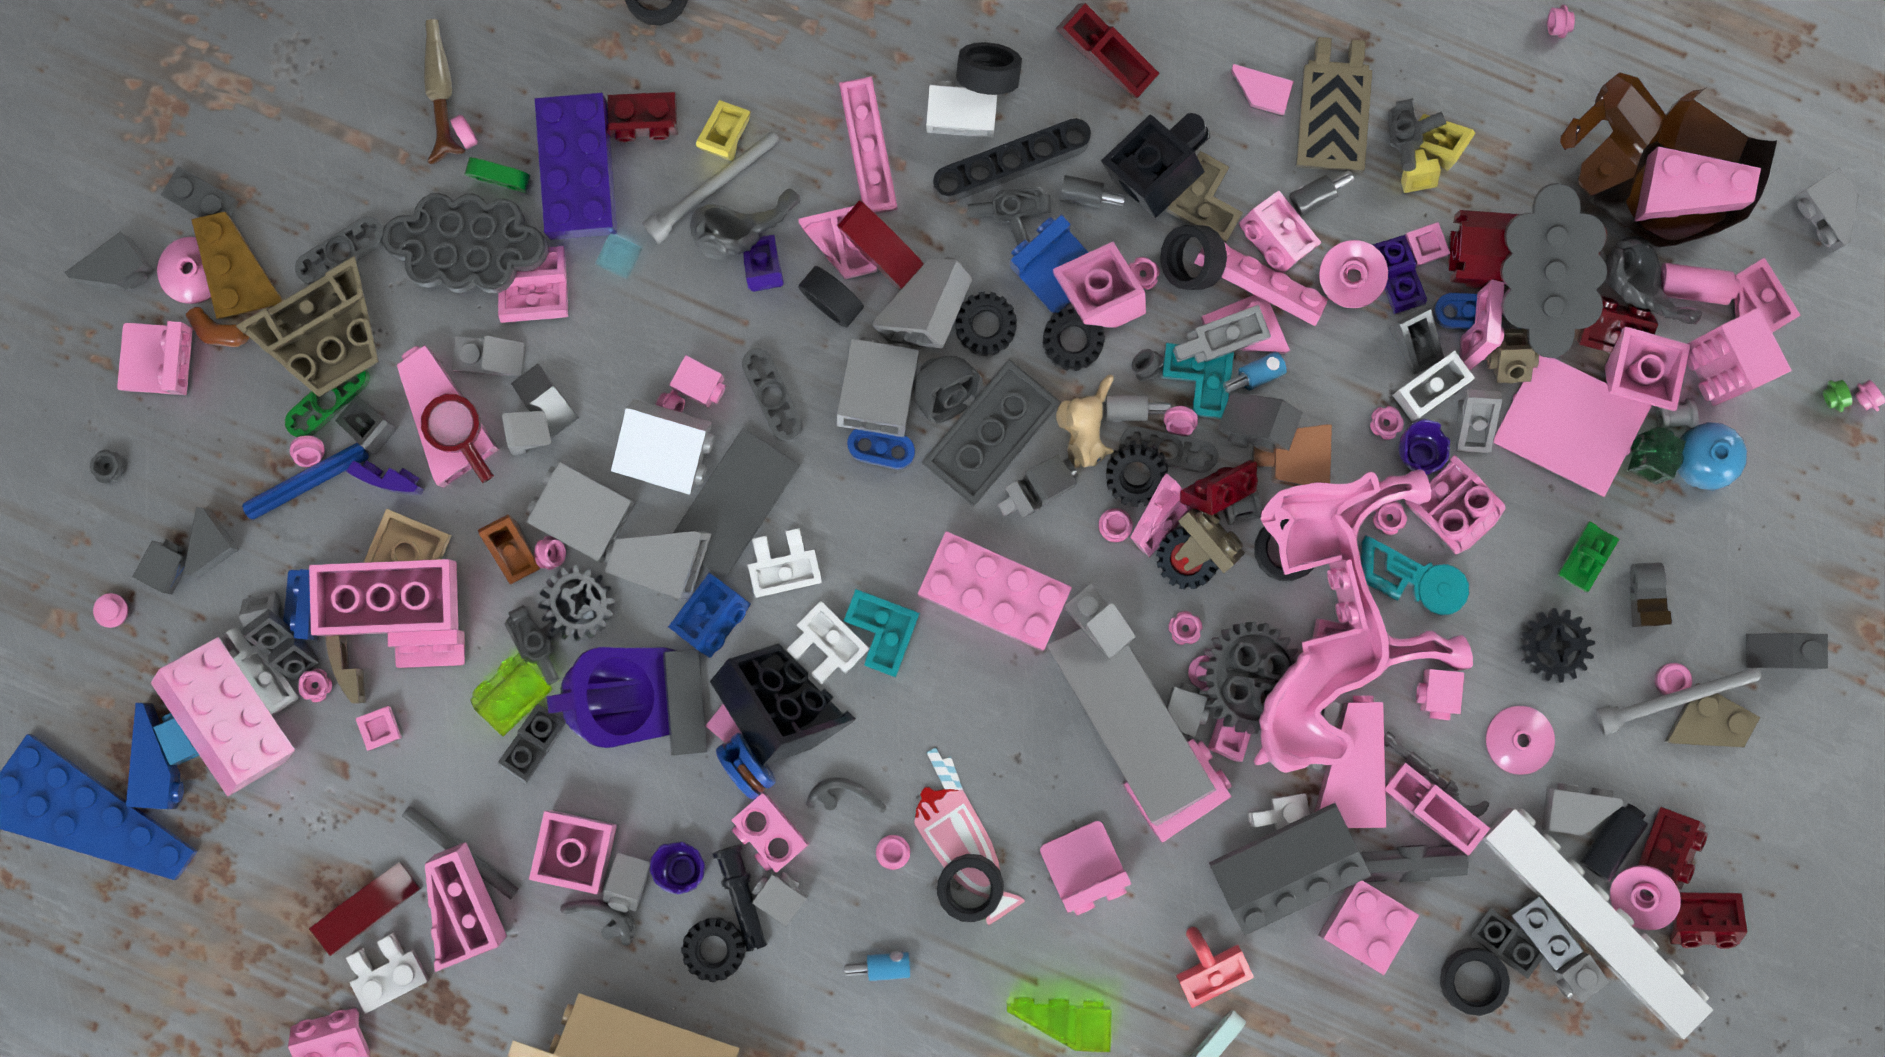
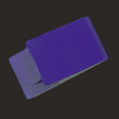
(763, 265)

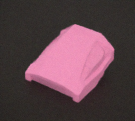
(1459, 506)

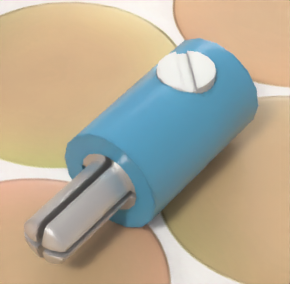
(1257, 373)
(882, 966)

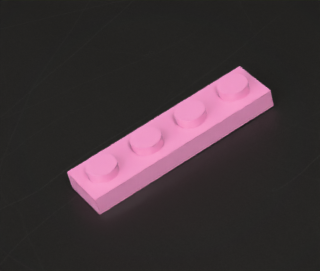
(1271, 286)

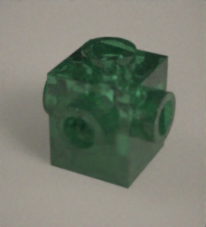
(1656, 455)

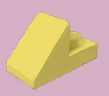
(723, 130)

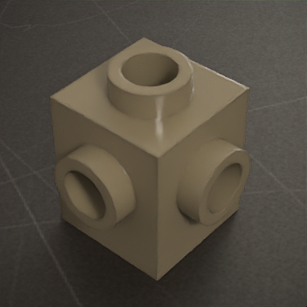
(1513, 358)

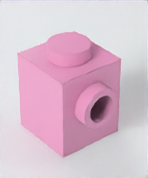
(1440, 693)

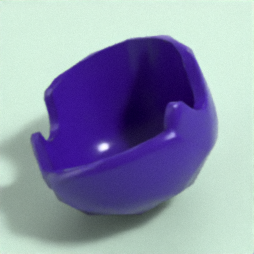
(1424, 446)
(677, 868)

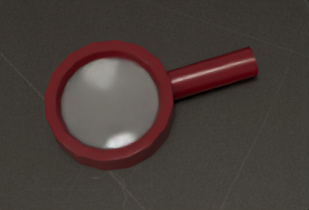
(453, 426)

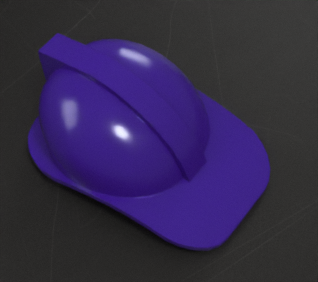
(615, 696)

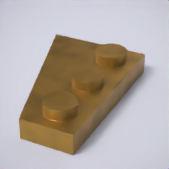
(231, 270)

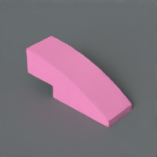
(1435, 808)

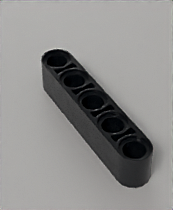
(1023, 149)

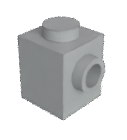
(1188, 708)
(626, 883)
(779, 897)
(1580, 978)

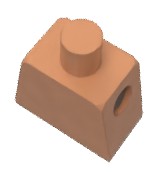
(1306, 460)

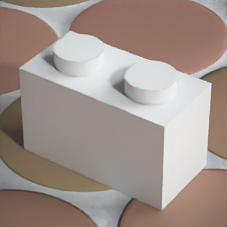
(960, 111)
(1433, 386)

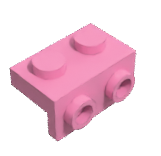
(329, 1036)

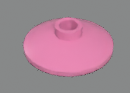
(1348, 257)
(182, 287)
(1503, 744)
(1646, 911)

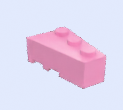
(1693, 184)
(460, 908)

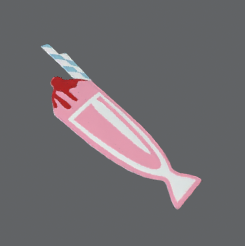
(954, 829)

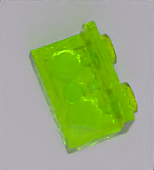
(509, 694)

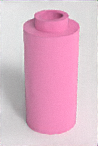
(1699, 283)

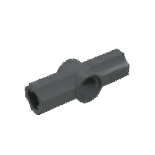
(1415, 863)

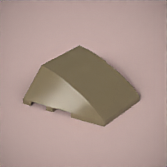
(319, 331)

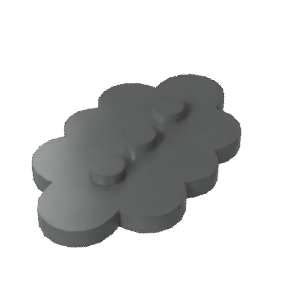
(465, 243)
(1553, 270)

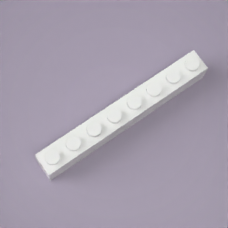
(1597, 923)

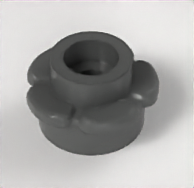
(1147, 364)
(98, 462)

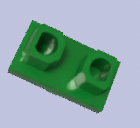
(1588, 557)

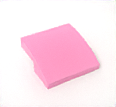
(537, 292)

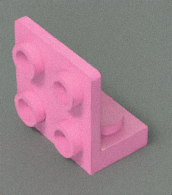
(155, 358)

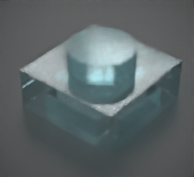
(618, 256)

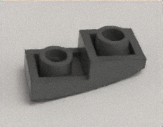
(284, 651)
(531, 743)
(1508, 943)

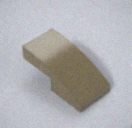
(349, 680)

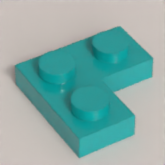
(1208, 376)
(892, 630)

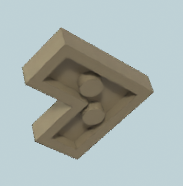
(1198, 202)

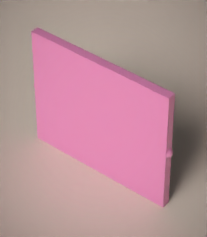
(1571, 425)

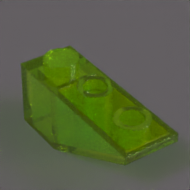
(1076, 1026)

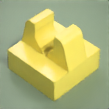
(1423, 176)

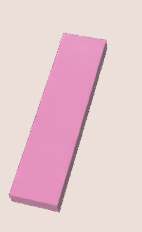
(868, 145)

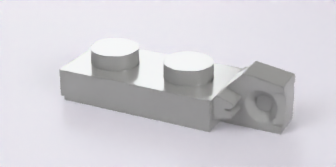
(1224, 336)
(254, 663)

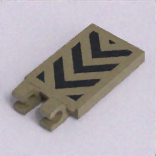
(1334, 110)

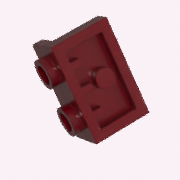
(642, 116)
(1613, 319)
(1221, 488)
(1674, 845)
(1709, 920)

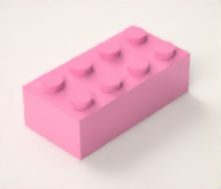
(1736, 358)
(994, 591)
(383, 597)
(222, 716)

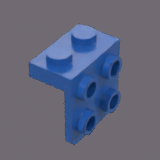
(1036, 260)

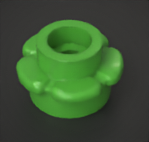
(1837, 395)

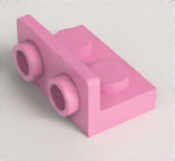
(1279, 232)
(428, 648)

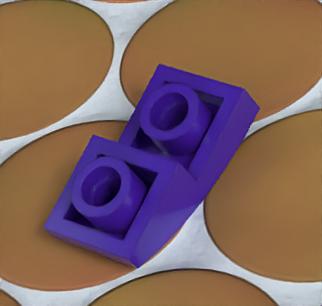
(1403, 283)
(394, 481)

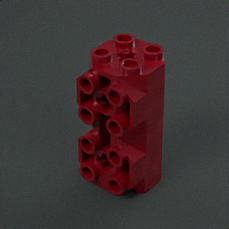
(1478, 247)

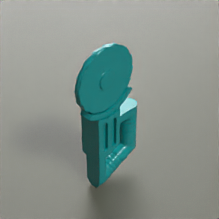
(1440, 588)

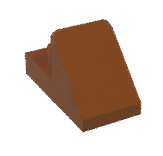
(509, 548)

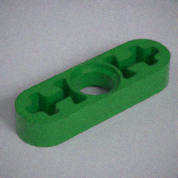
(327, 414)

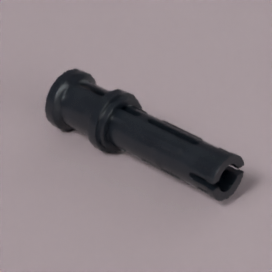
(736, 881)

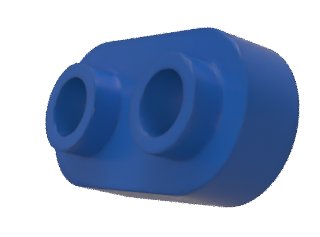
(1464, 307)
(881, 449)

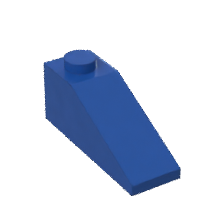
(151, 778)

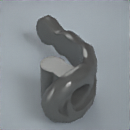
(822, 793)
(622, 925)

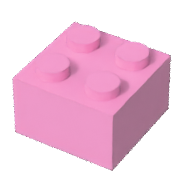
(573, 852)
(1369, 926)

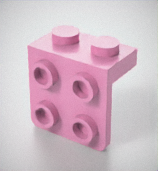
(1085, 867)

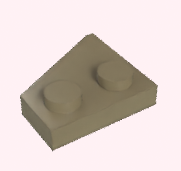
(1713, 723)

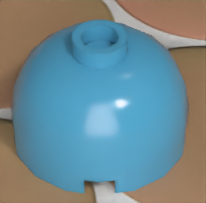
(1712, 456)

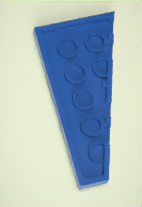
(66, 807)

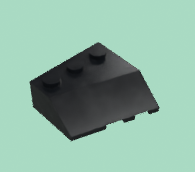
(777, 704)

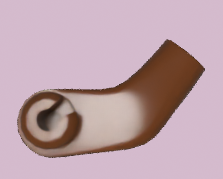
(215, 333)

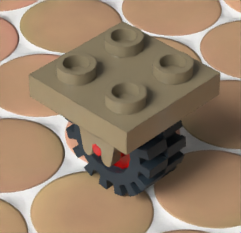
(1197, 550)

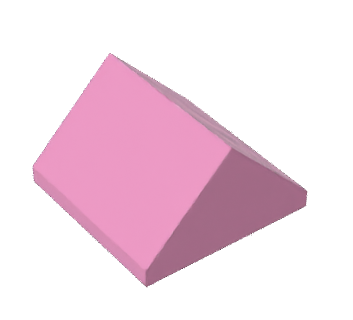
(1647, 368)

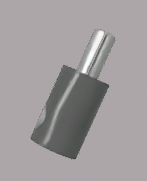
(1088, 192)
(1318, 192)

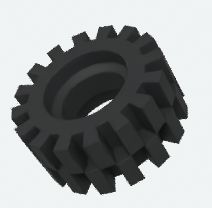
(976, 342)
(1066, 358)
(1129, 454)
(692, 955)

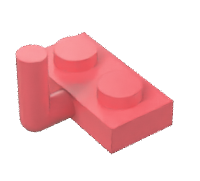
(1214, 973)

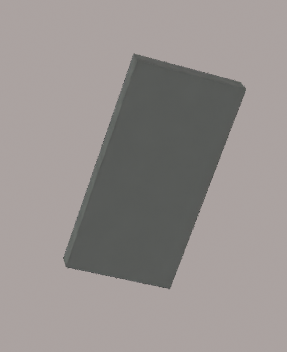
(991, 432)
(738, 499)

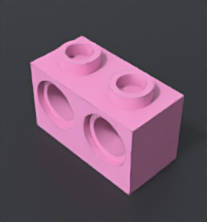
(776, 827)

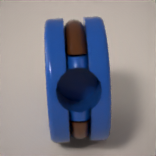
(744, 767)

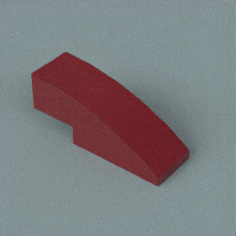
(1107, 50)
(880, 245)
(364, 909)

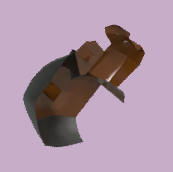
(1639, 125)

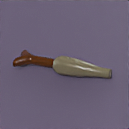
(438, 89)

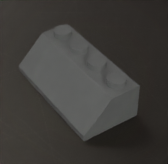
(1289, 869)

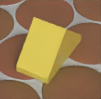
(1446, 143)

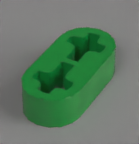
(497, 174)

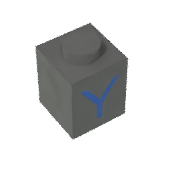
(162, 566)

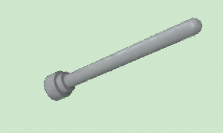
(660, 226)
(1612, 718)

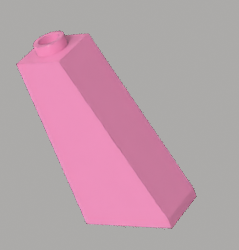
(423, 381)
(1360, 782)

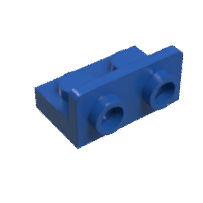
(297, 604)
(709, 615)

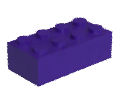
(575, 166)

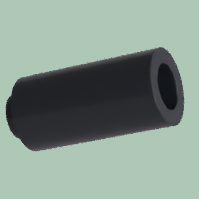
(1615, 842)

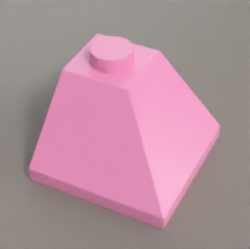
(1102, 287)

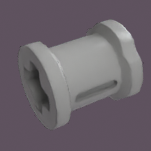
(1684, 415)

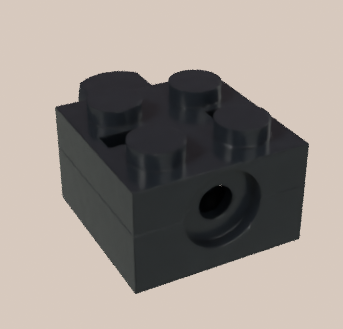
(1158, 162)

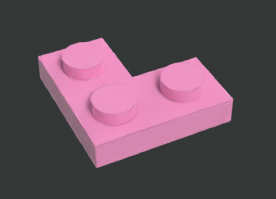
(1487, 330)

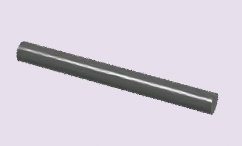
(446, 842)

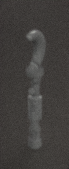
(1424, 768)

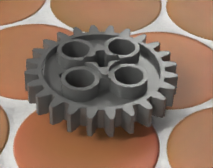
(1257, 647)

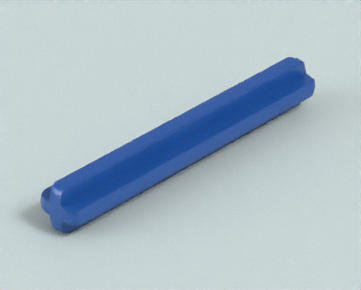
(304, 481)

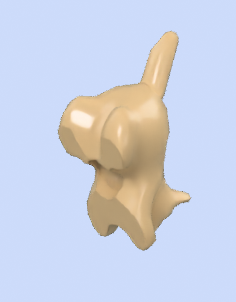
(1083, 421)

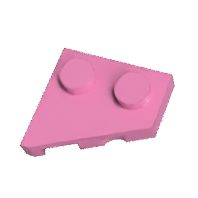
(1762, 289)

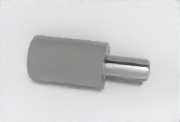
(1132, 408)

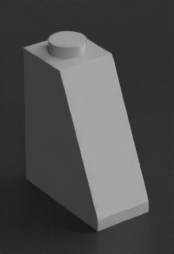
(926, 305)
(660, 561)

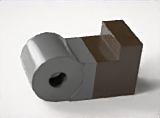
(1649, 595)

